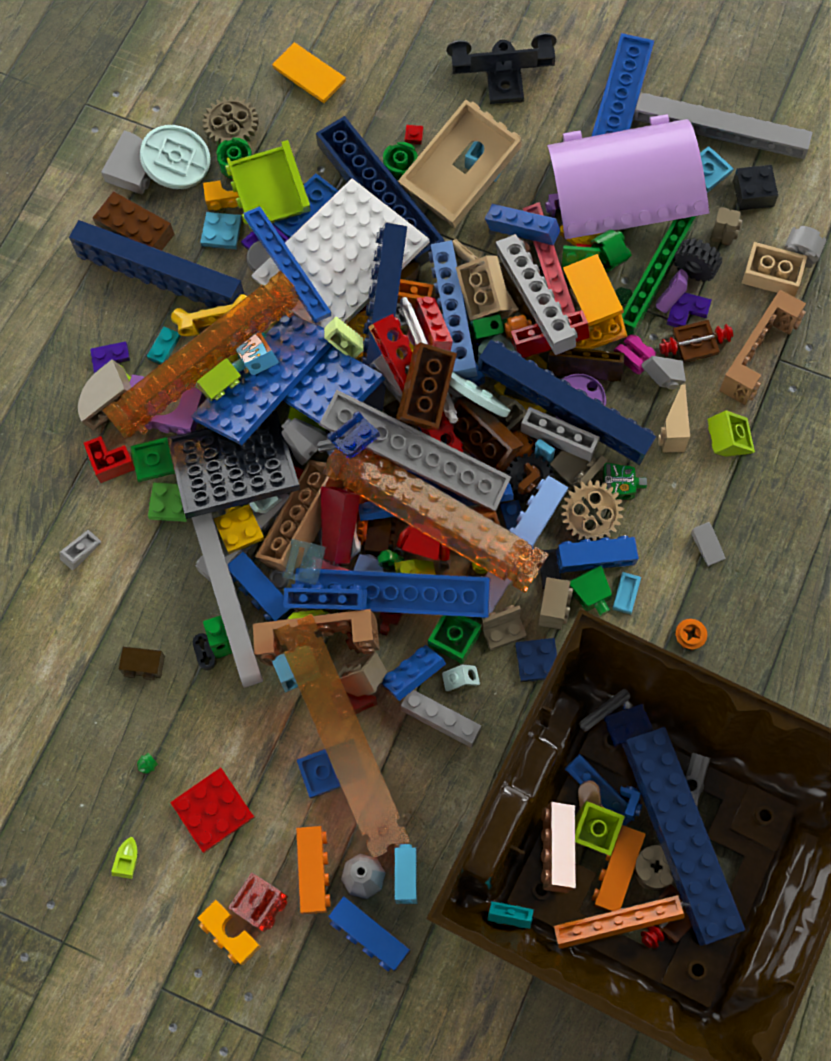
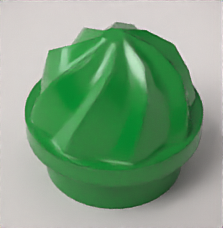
(146, 764)

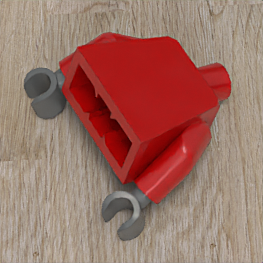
(419, 543)

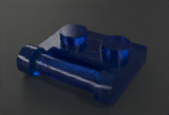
(357, 439)

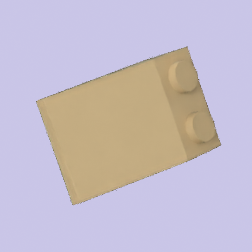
(676, 429)

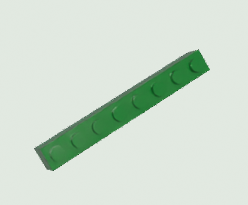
(655, 273)

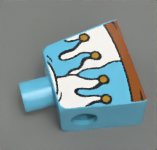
(255, 355)

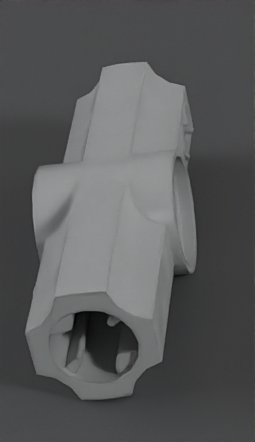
(697, 771)

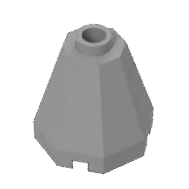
(302, 438)
(367, 884)

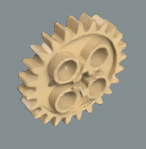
(606, 501)

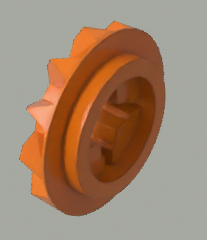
(362, 531)
(688, 625)

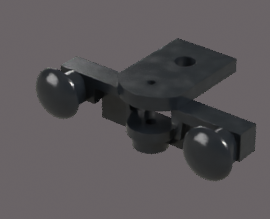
(503, 64)

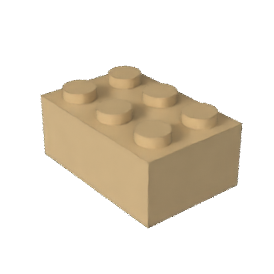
(774, 269)
(483, 287)

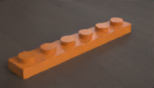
(619, 922)

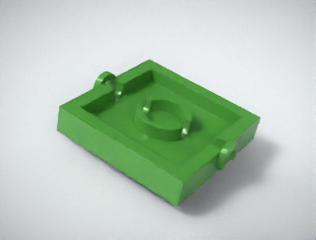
(166, 503)

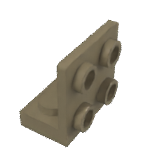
(575, 469)
(503, 627)

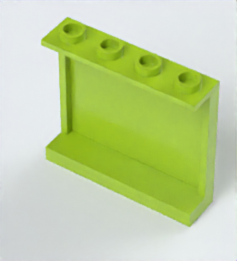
(269, 182)

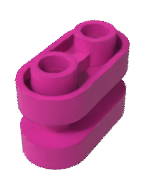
(635, 353)

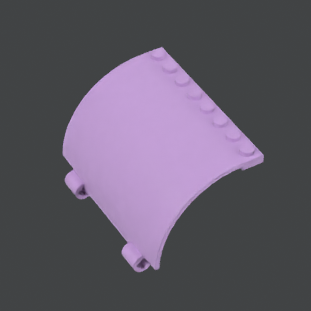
(629, 177)

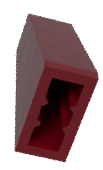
(339, 519)

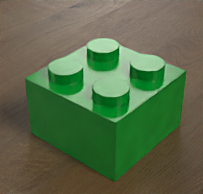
(455, 637)

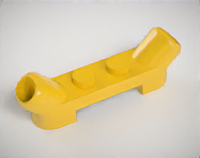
(190, 323)

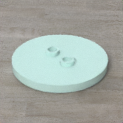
(175, 157)
(478, 395)

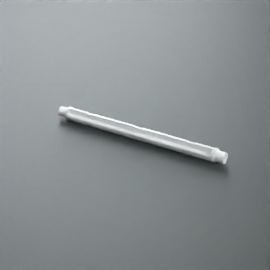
(418, 336)

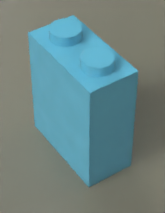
(405, 874)

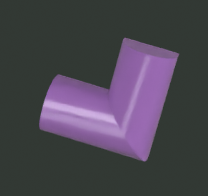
(676, 289)

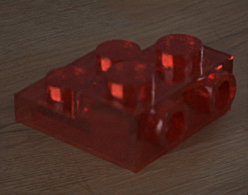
(258, 902)

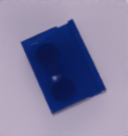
(627, 724)

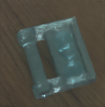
(310, 564)

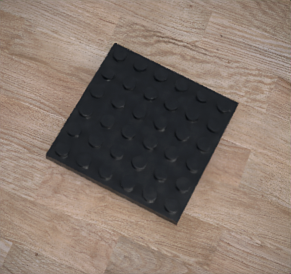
(223, 474)

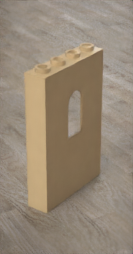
(444, 187)

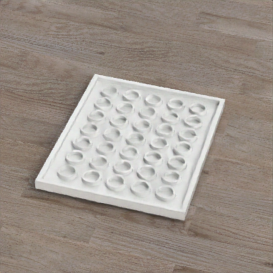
(339, 249)

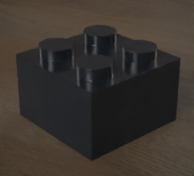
(755, 187)

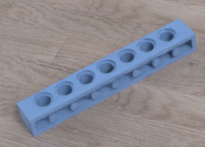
(441, 253)

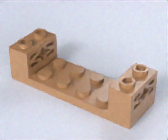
(783, 313)
(360, 623)

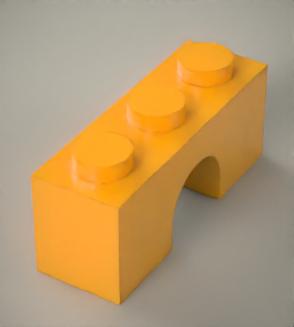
(217, 197)
(214, 921)

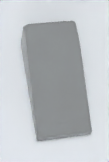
(708, 543)
(79, 550)

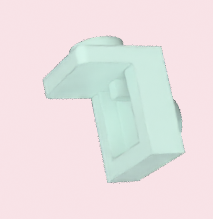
(265, 505)

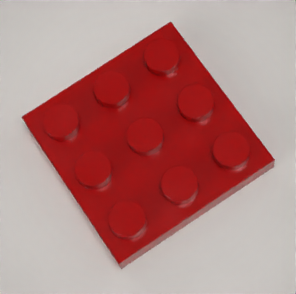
(212, 810)

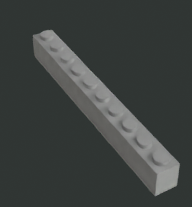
(727, 126)

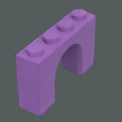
(180, 419)

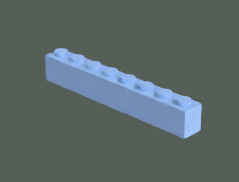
(530, 526)

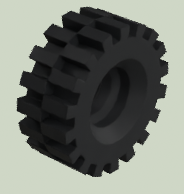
(698, 259)
(516, 472)

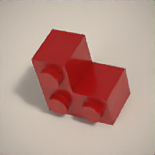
(108, 463)

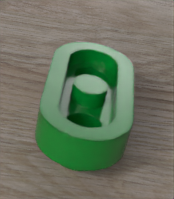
(388, 558)

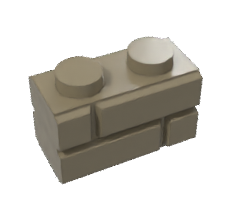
(726, 226)

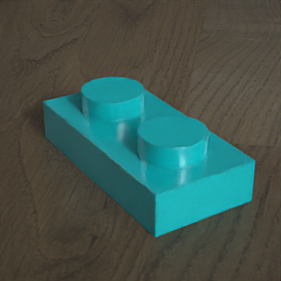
(163, 345)
(510, 915)

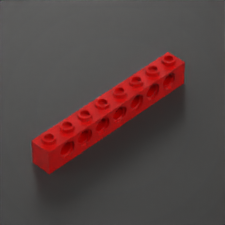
(397, 366)

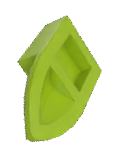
(125, 859)

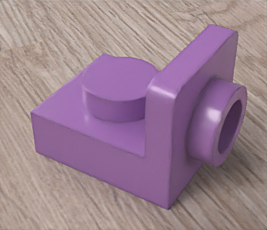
(552, 204)

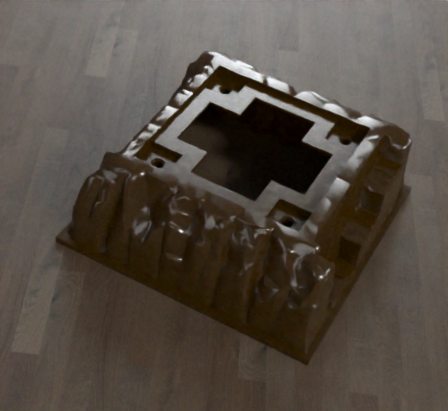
(758, 763)

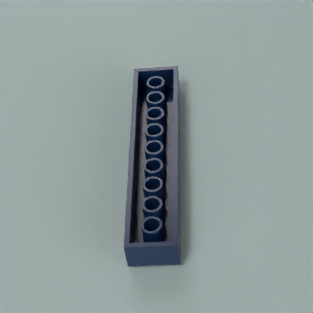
(357, 161)
(154, 266)
(383, 295)
(565, 401)
(683, 837)

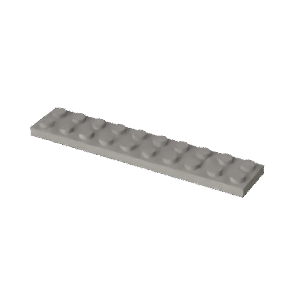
(421, 453)

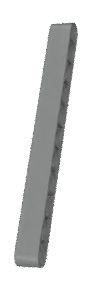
(227, 600)

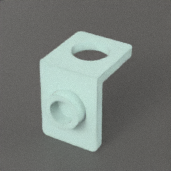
(459, 677)

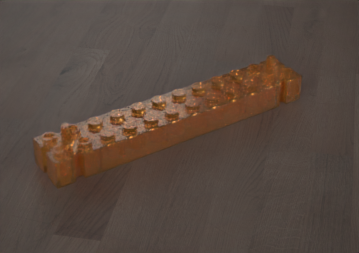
(201, 355)
(438, 516)
(342, 736)

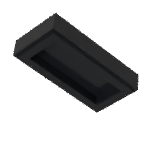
(550, 567)

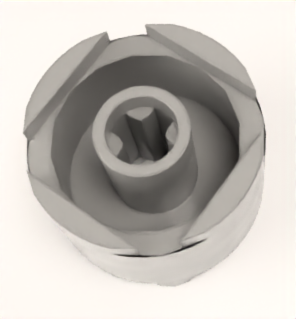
(805, 242)

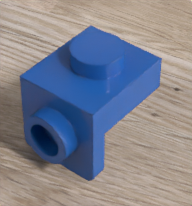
(634, 807)

